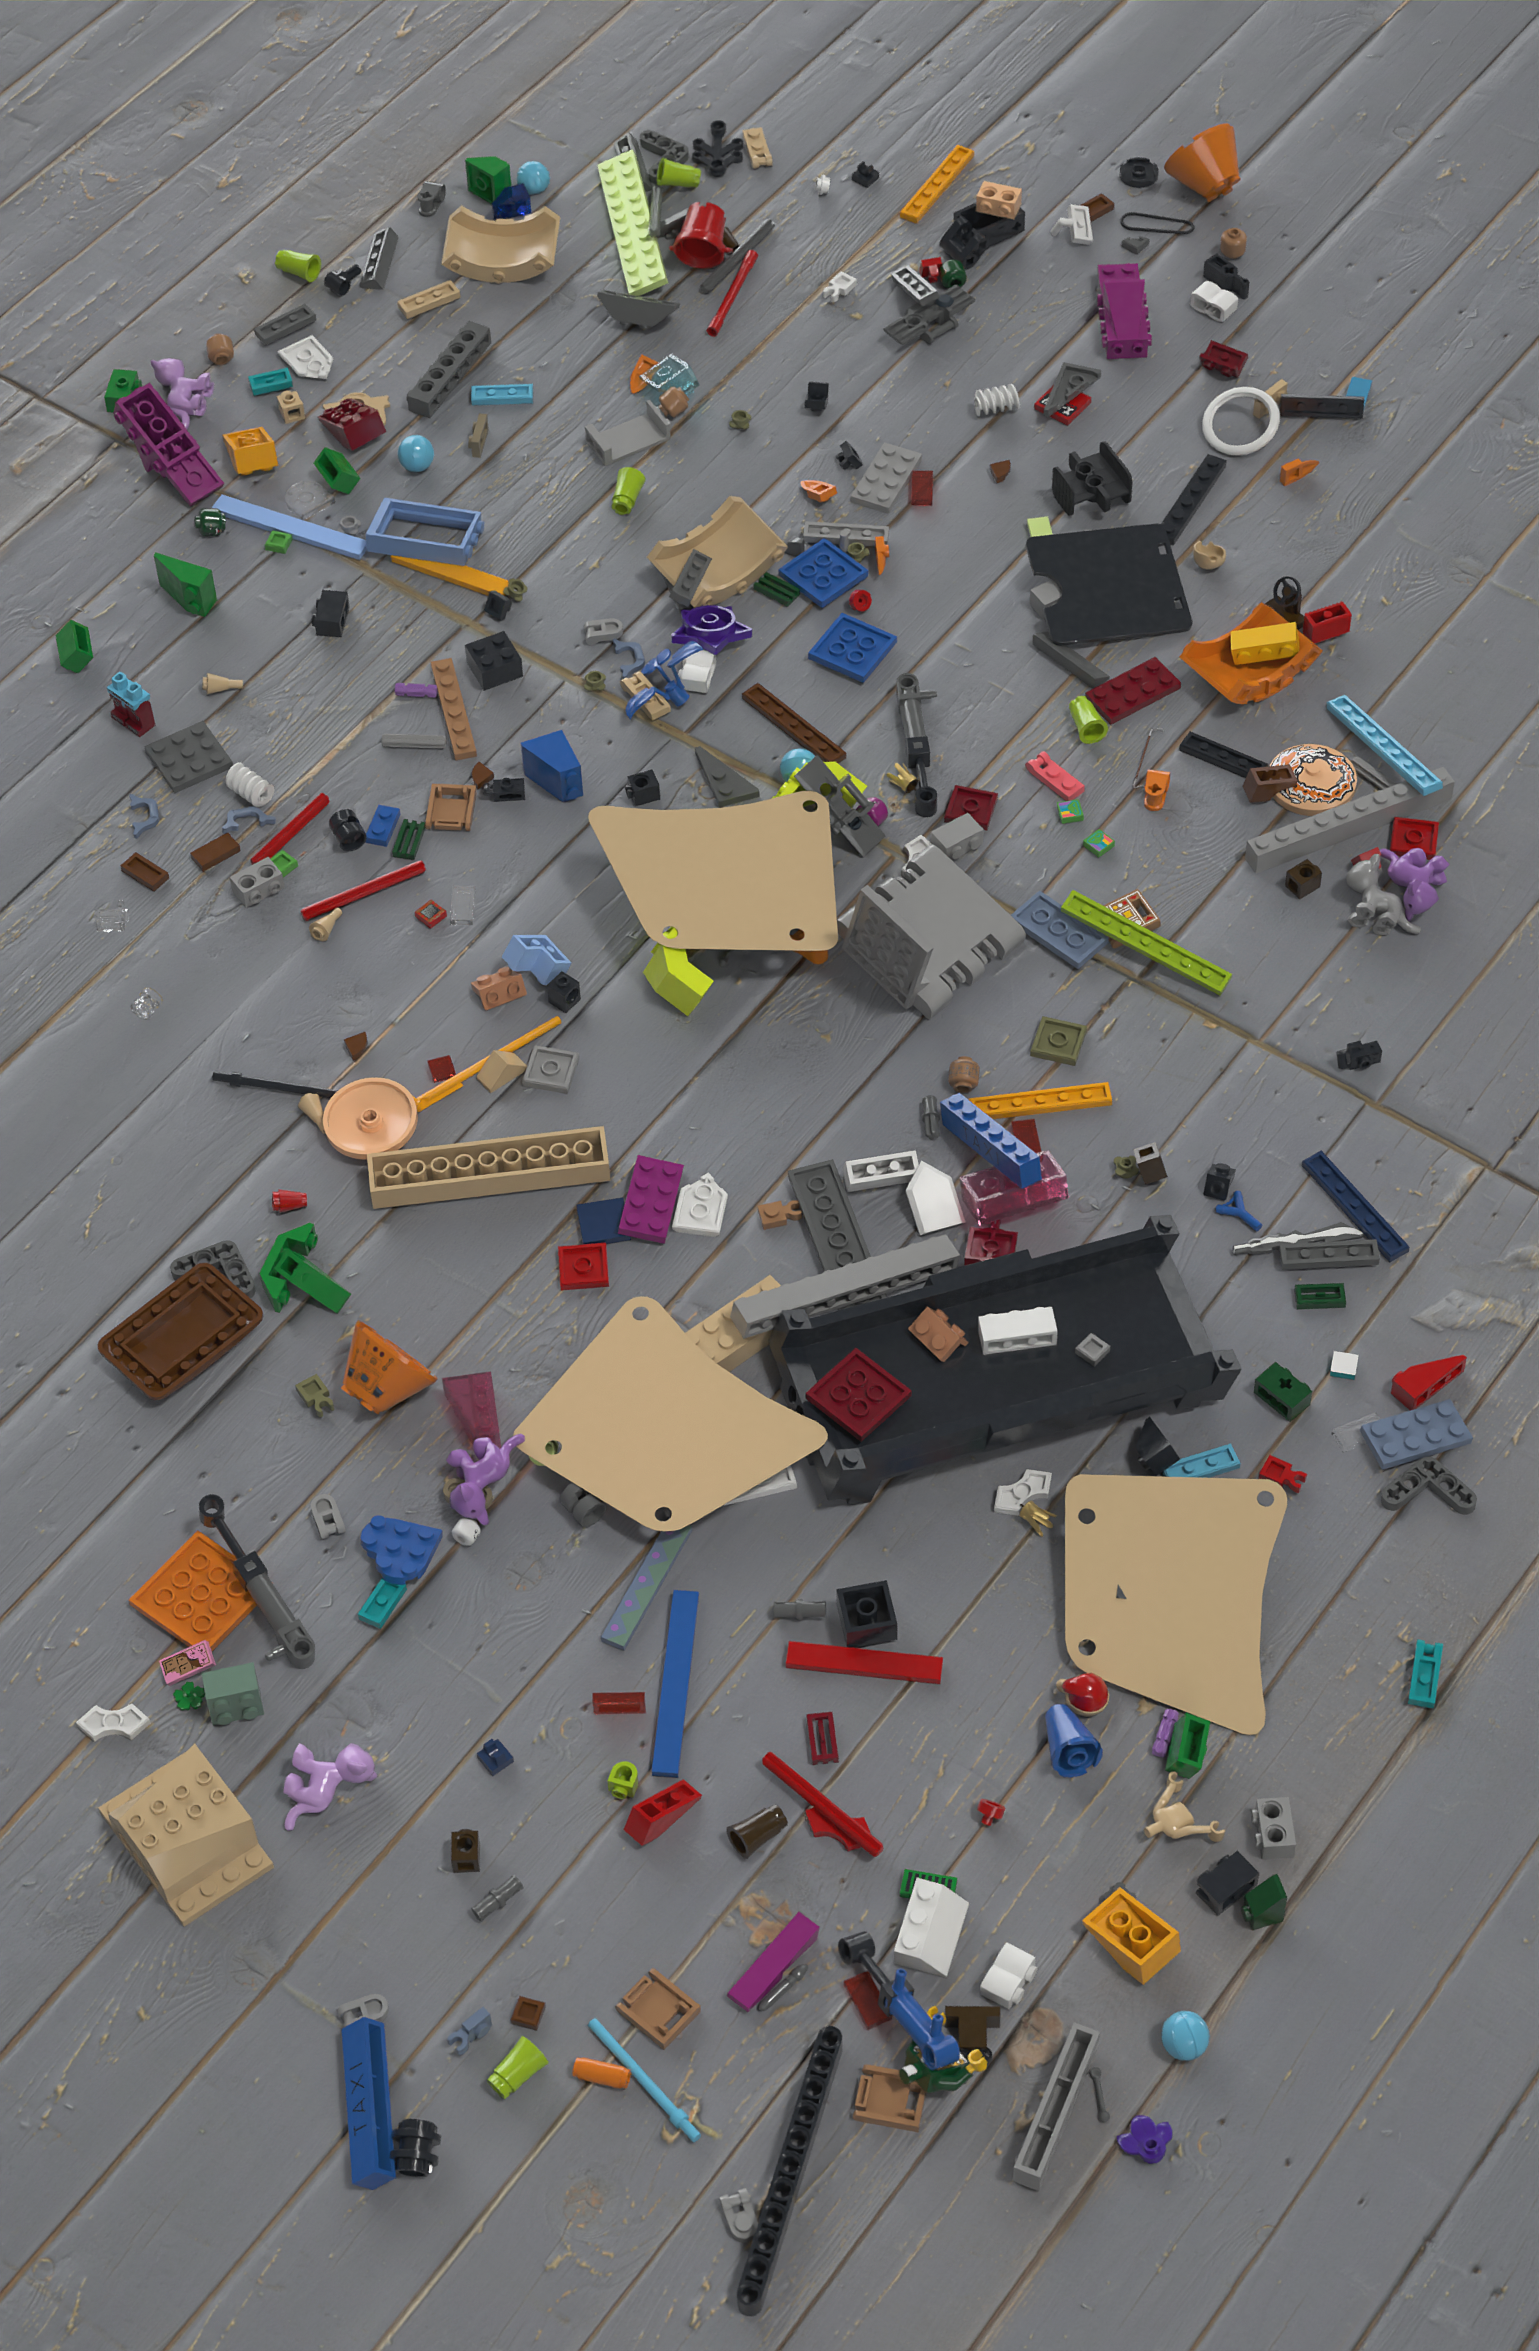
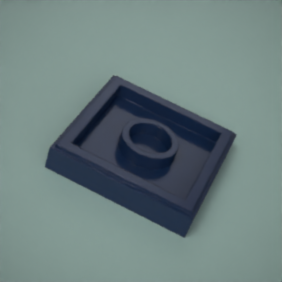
(601, 1221)

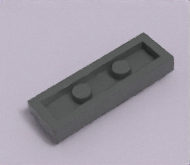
(285, 324)

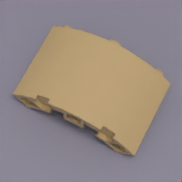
(500, 248)
(739, 548)

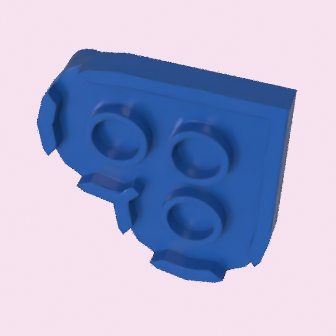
(400, 1547)

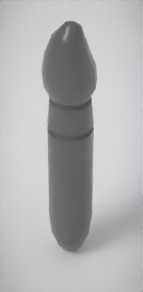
(796, 1975)

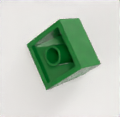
(487, 176)

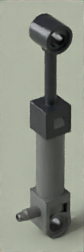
(917, 743)
(254, 1578)

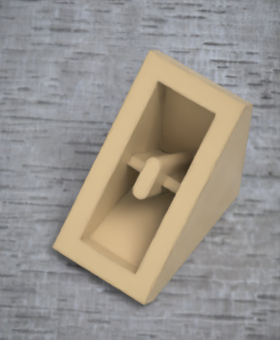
(500, 1069)

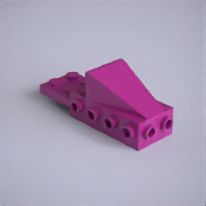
(1123, 311)
(166, 444)

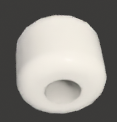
(466, 1531)

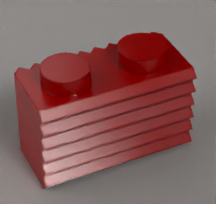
(1327, 622)

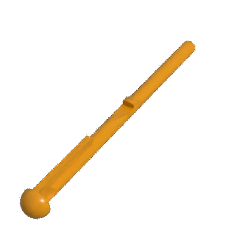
(454, 1082)

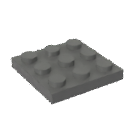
(188, 756)

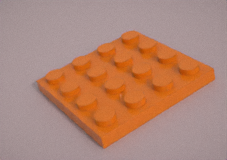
(195, 1594)

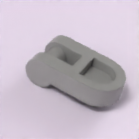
(609, 628)
(324, 1509)
(371, 2006)
(744, 2223)

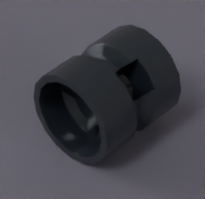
(347, 830)

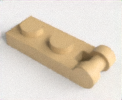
(757, 147)
(654, 707)

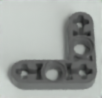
(675, 152)
(224, 1261)
(1426, 1479)

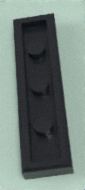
(1322, 406)
(1219, 754)

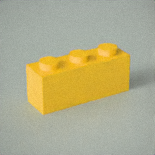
(1264, 643)

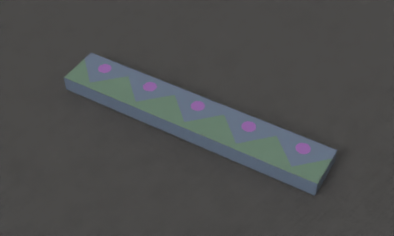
(645, 1587)

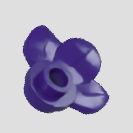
(1144, 2136)

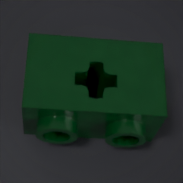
(1283, 1391)

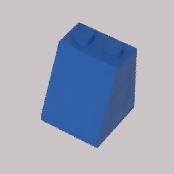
(553, 765)

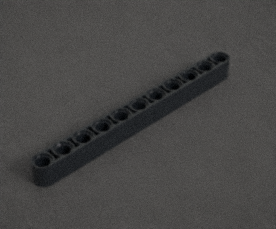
(789, 2181)

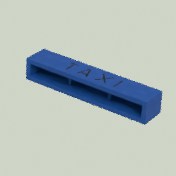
(991, 1140)
(368, 2103)

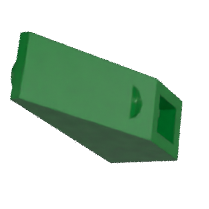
(312, 1280)

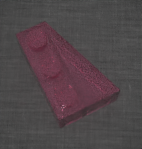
(474, 1405)

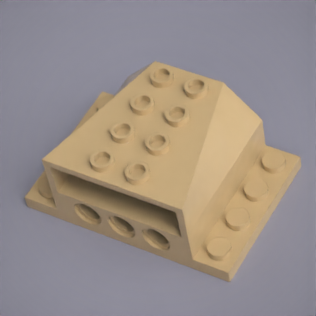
(188, 1835)

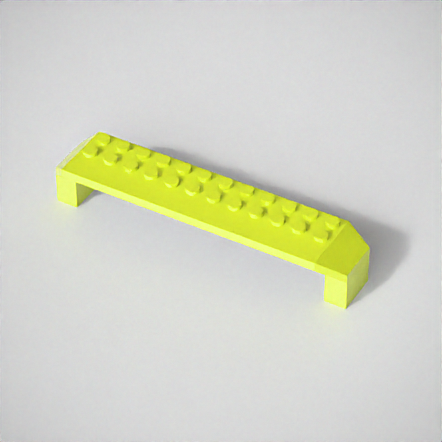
(669, 968)

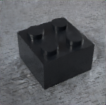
(494, 660)
(867, 1614)

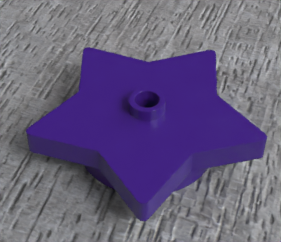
(710, 628)

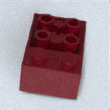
(353, 423)

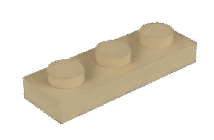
(428, 299)

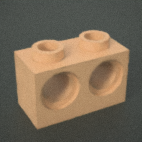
(998, 200)

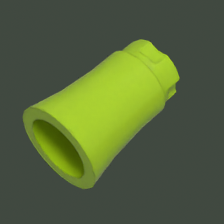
(677, 174)
(299, 264)
(627, 489)
(1087, 720)
(517, 2068)

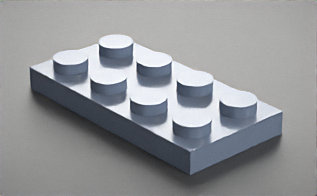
(1059, 932)
(1416, 1434)

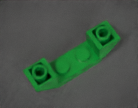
(298, 1240)

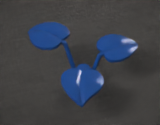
(674, 690)

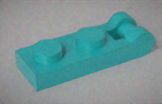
(1425, 1674)

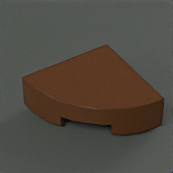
(1000, 470)
(481, 775)
(356, 1045)

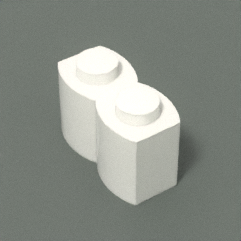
(1214, 301)
(698, 671)
(1008, 1975)

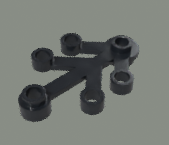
(717, 166)

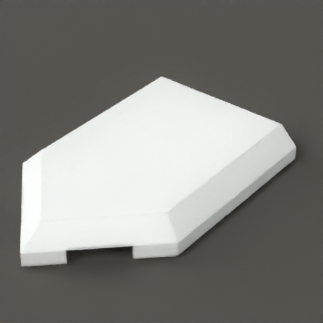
(308, 358)
(933, 1200)
(700, 1208)

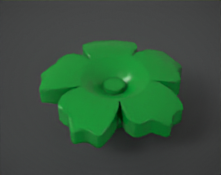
(189, 1696)

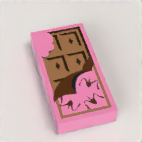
(187, 1662)

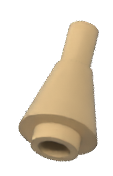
(215, 683)
(322, 928)
(311, 1106)

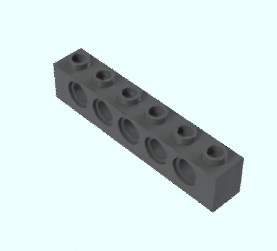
(449, 369)

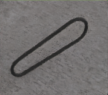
(1157, 217)

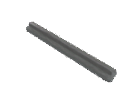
(655, 211)

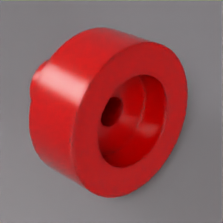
(860, 600)
(990, 1810)

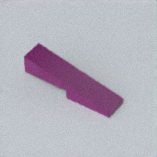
(774, 1961)

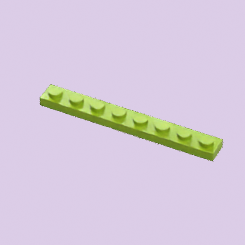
(1146, 942)

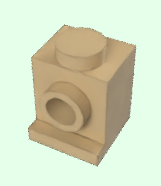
(289, 401)

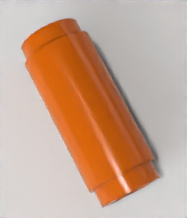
(601, 2073)

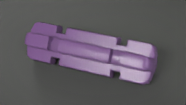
(416, 690)
(1165, 1733)

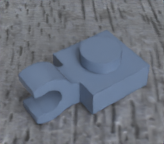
(474, 2027)

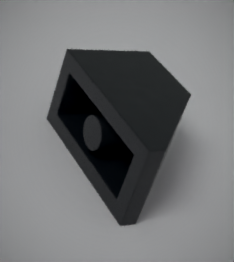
(1155, 1449)

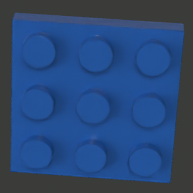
(823, 572)
(852, 647)

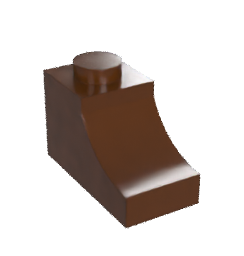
(1265, 782)

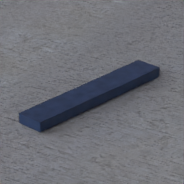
(1355, 1206)

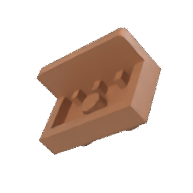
(499, 987)
(937, 1333)

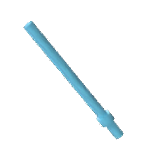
(677, 2116)

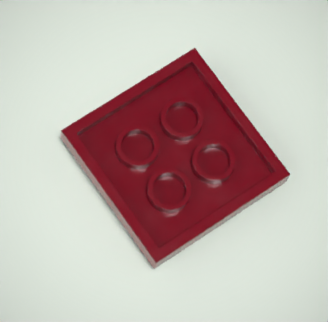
(858, 1394)

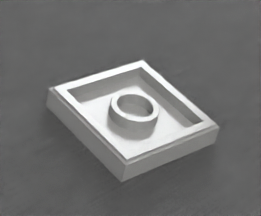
(550, 1069)

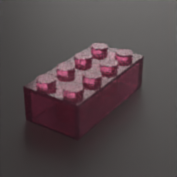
(994, 1196)

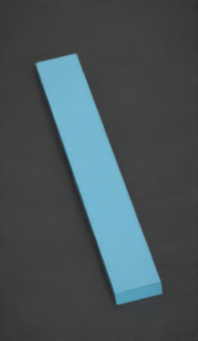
(1384, 745)

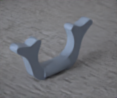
(627, 670)
(137, 802)
(231, 825)

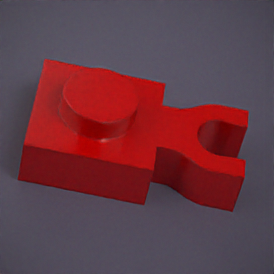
(1282, 1473)

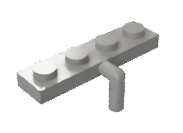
(844, 533)

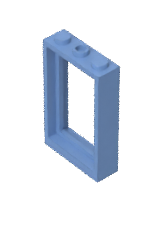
(420, 549)

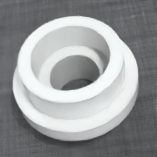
(822, 185)

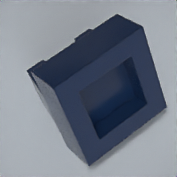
(494, 1756)

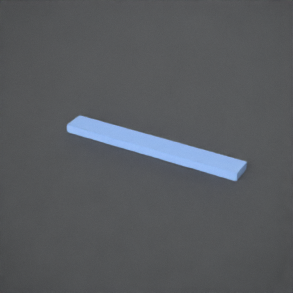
(300, 529)

